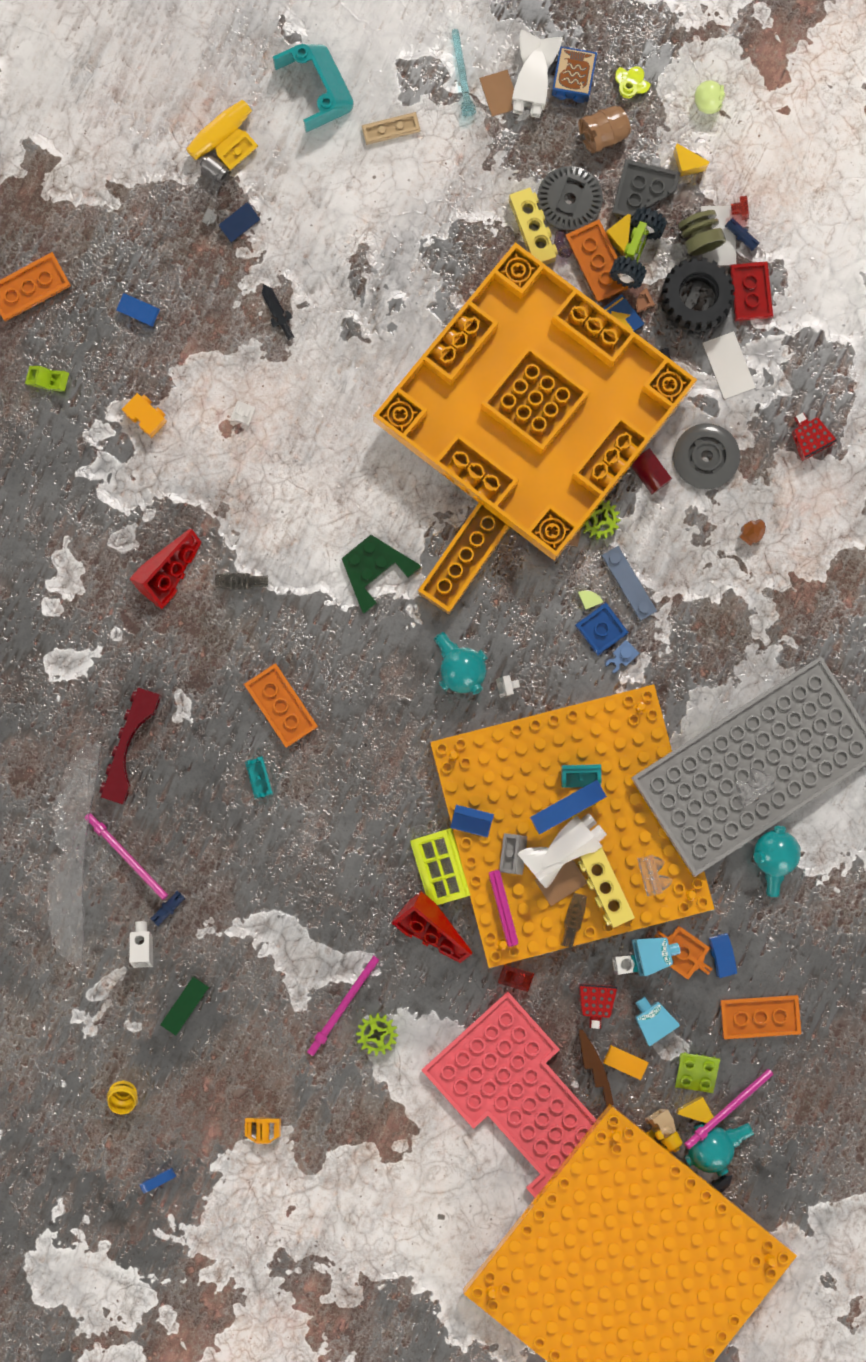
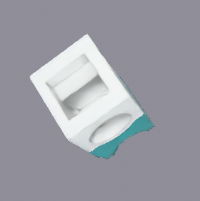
(624, 964)

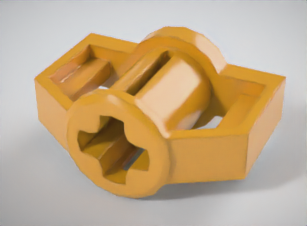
(262, 1129)

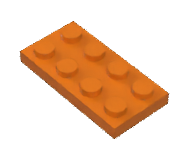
(595, 258)
(31, 286)
(280, 705)
(760, 1017)

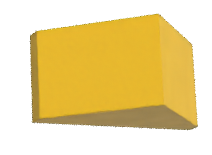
(688, 161)
(619, 234)
(696, 1109)

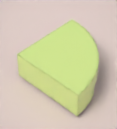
(589, 599)

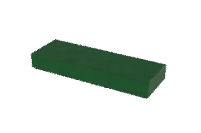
(184, 1006)

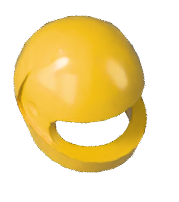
(122, 1097)

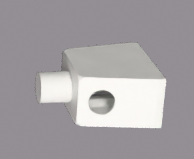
(141, 955)

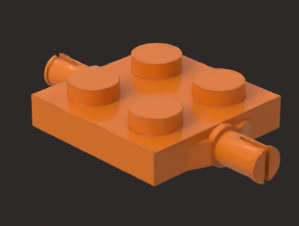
(691, 952)

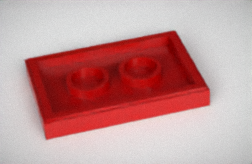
(751, 291)

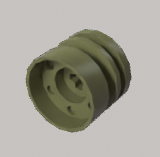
(701, 233)

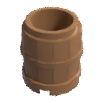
(604, 128)

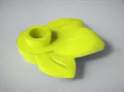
(632, 79)

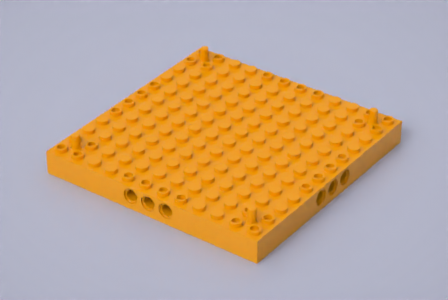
(534, 401)
(517, 773)
(628, 1258)

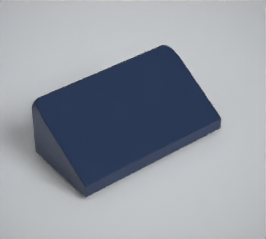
(239, 222)

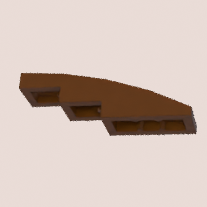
(592, 1061)

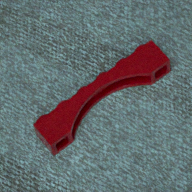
(117, 784)

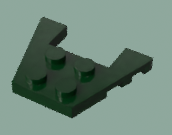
(368, 562)

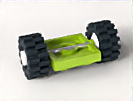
(627, 269)

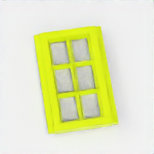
(440, 866)

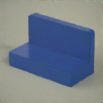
(471, 820)

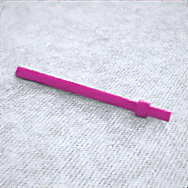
(102, 831)
(321, 1037)
(701, 1133)

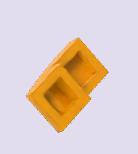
(625, 1062)

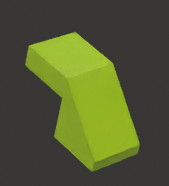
(46, 378)

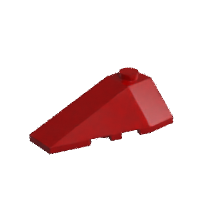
(162, 572)
(427, 922)

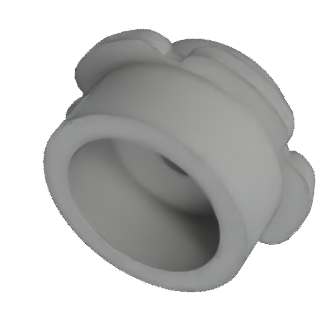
(209, 217)

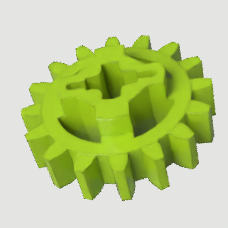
(606, 522)
(380, 1043)

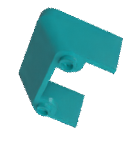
(337, 99)

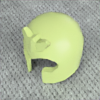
(709, 97)

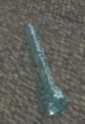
(467, 107)

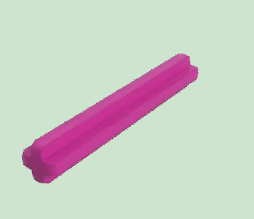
(503, 908)

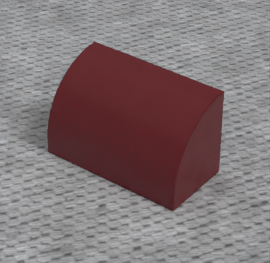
(651, 471)

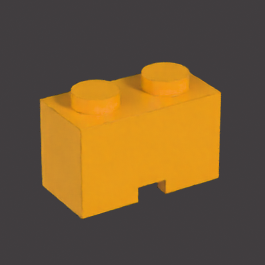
(140, 410)

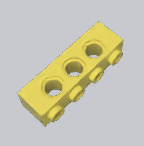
(518, 202)
(624, 911)

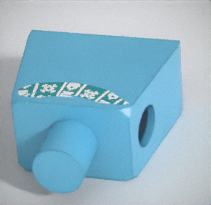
(653, 954)
(654, 1021)

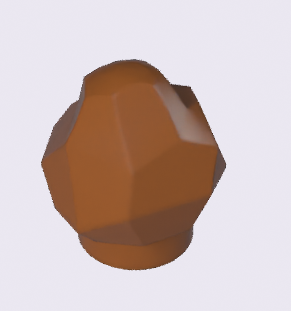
(753, 531)

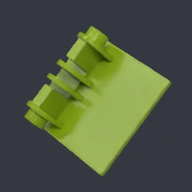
(697, 1072)

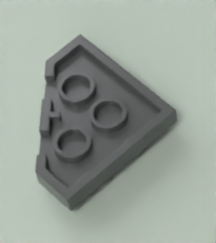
(643, 187)

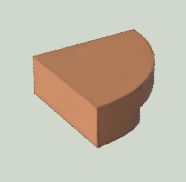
(644, 301)

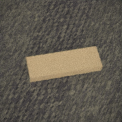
(391, 128)

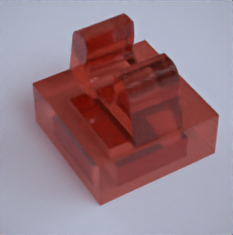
(741, 208)

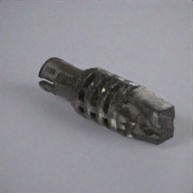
(240, 581)
(573, 919)

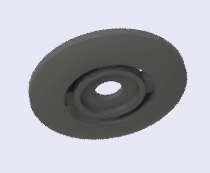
(587, 202)
(689, 450)

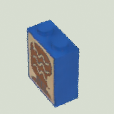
(574, 74)

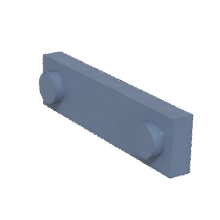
(629, 583)

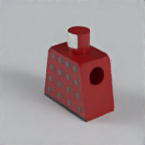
(811, 436)
(596, 1002)

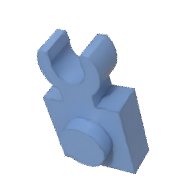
(624, 654)

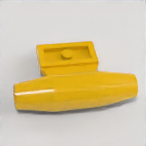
(224, 136)

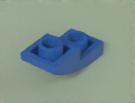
(138, 309)
(723, 954)

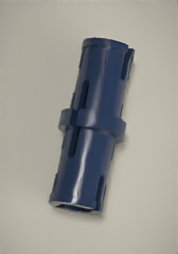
(742, 234)
(167, 908)

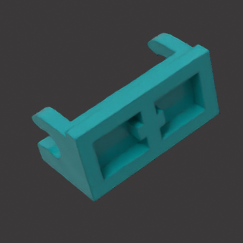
(580, 775)
(259, 777)

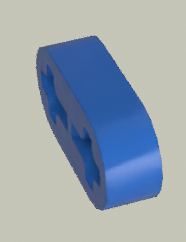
(157, 1180)

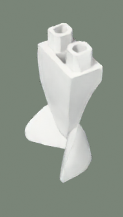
(533, 78)
(569, 844)

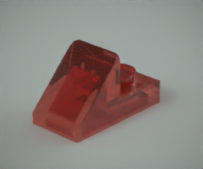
(515, 977)

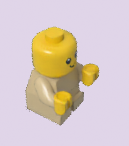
(664, 1129)

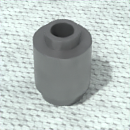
(214, 168)

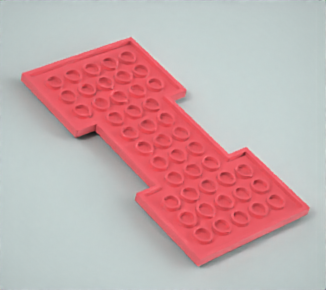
(503, 1074)

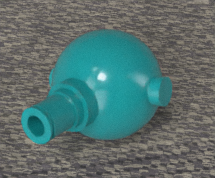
(462, 668)
(776, 855)
(717, 1149)

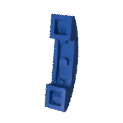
(568, 807)

